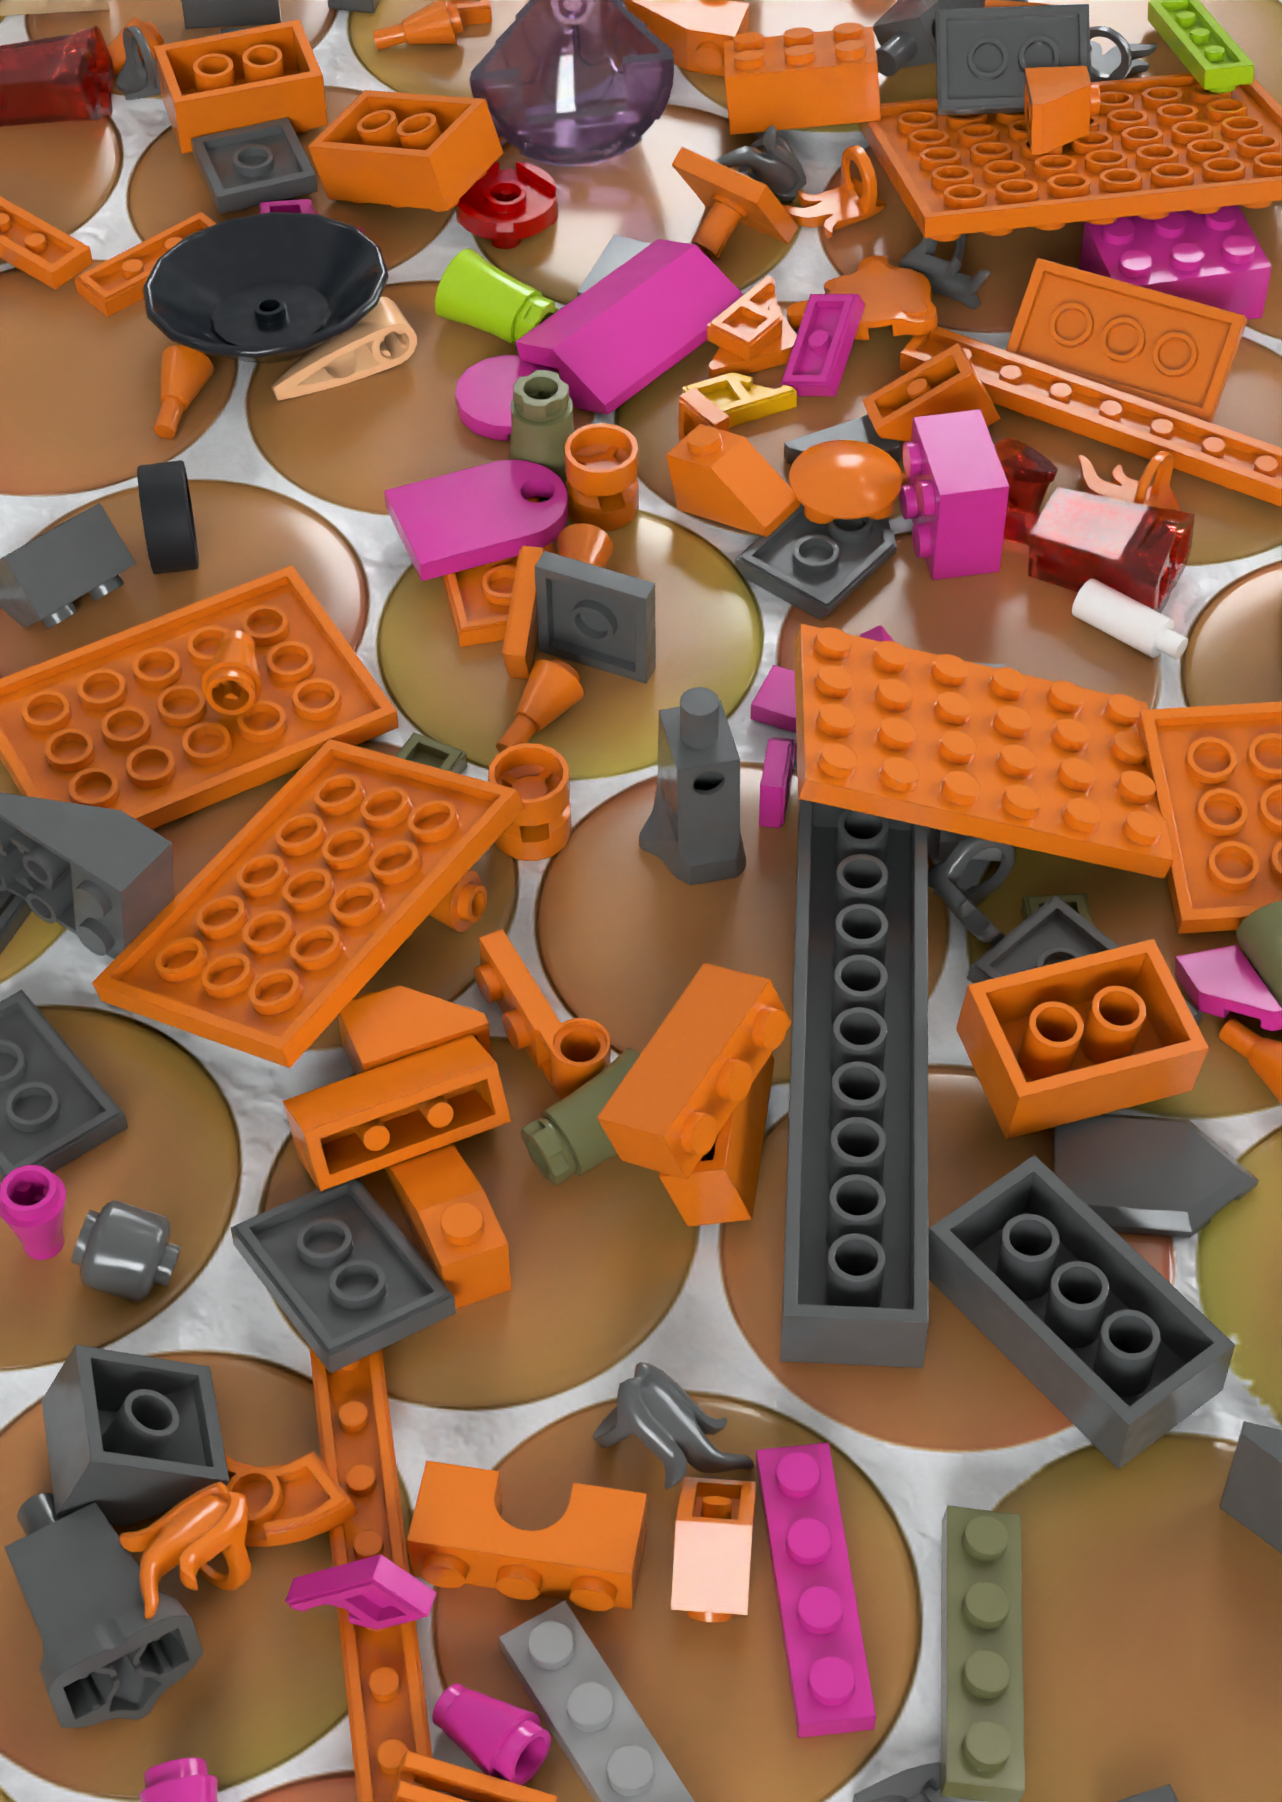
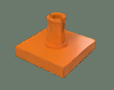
(731, 200)

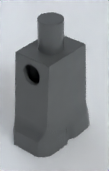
(909, 33)
(696, 793)
(90, 1612)

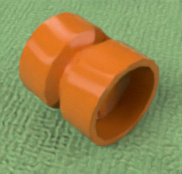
(602, 476)
(544, 788)

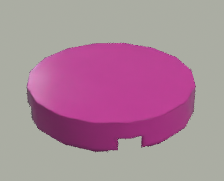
(487, 392)

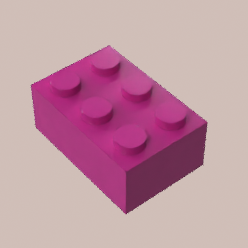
(1184, 255)

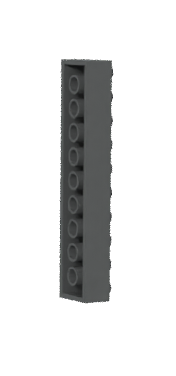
(858, 1094)

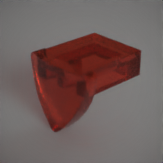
(1025, 472)

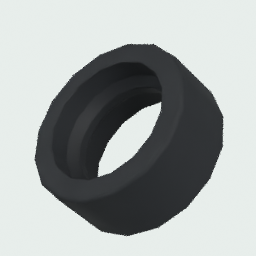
(167, 517)

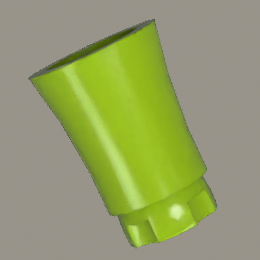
(489, 299)

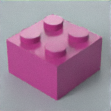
(954, 494)

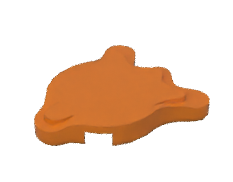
(890, 297)

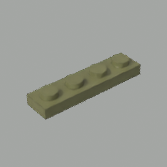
(981, 1656)

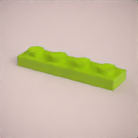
(1201, 44)

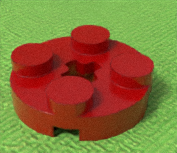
(509, 204)

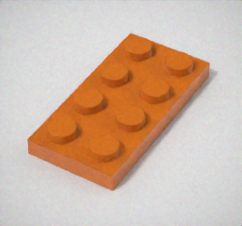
(1128, 337)

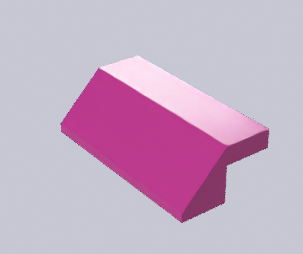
(631, 324)

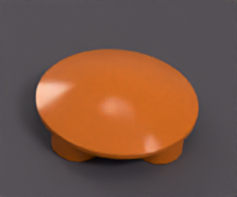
(845, 481)

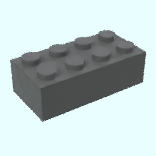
(1078, 1310)

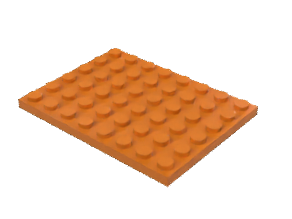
(1148, 153)

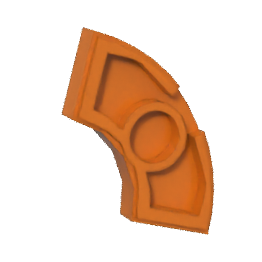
(289, 1500)

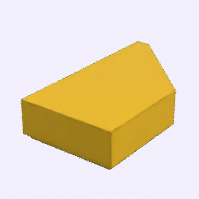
(744, 400)

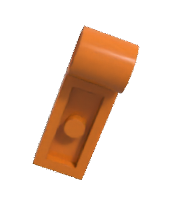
(564, 1051)

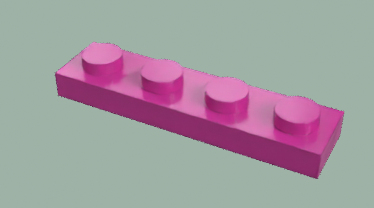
(814, 1591)

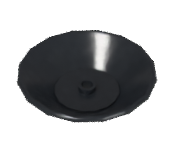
(265, 286)

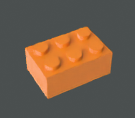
(801, 79)
(241, 81)
(406, 150)
(1080, 1038)

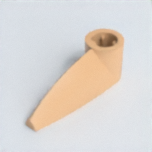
(369, 347)

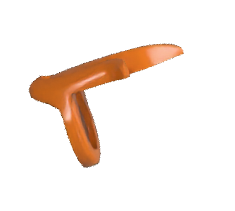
(842, 205)
(1134, 491)
(191, 1536)

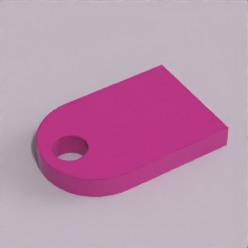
(477, 515)

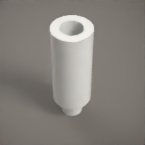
(1127, 620)

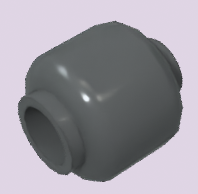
(125, 1250)

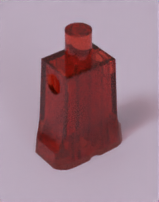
(56, 79)
(1106, 539)

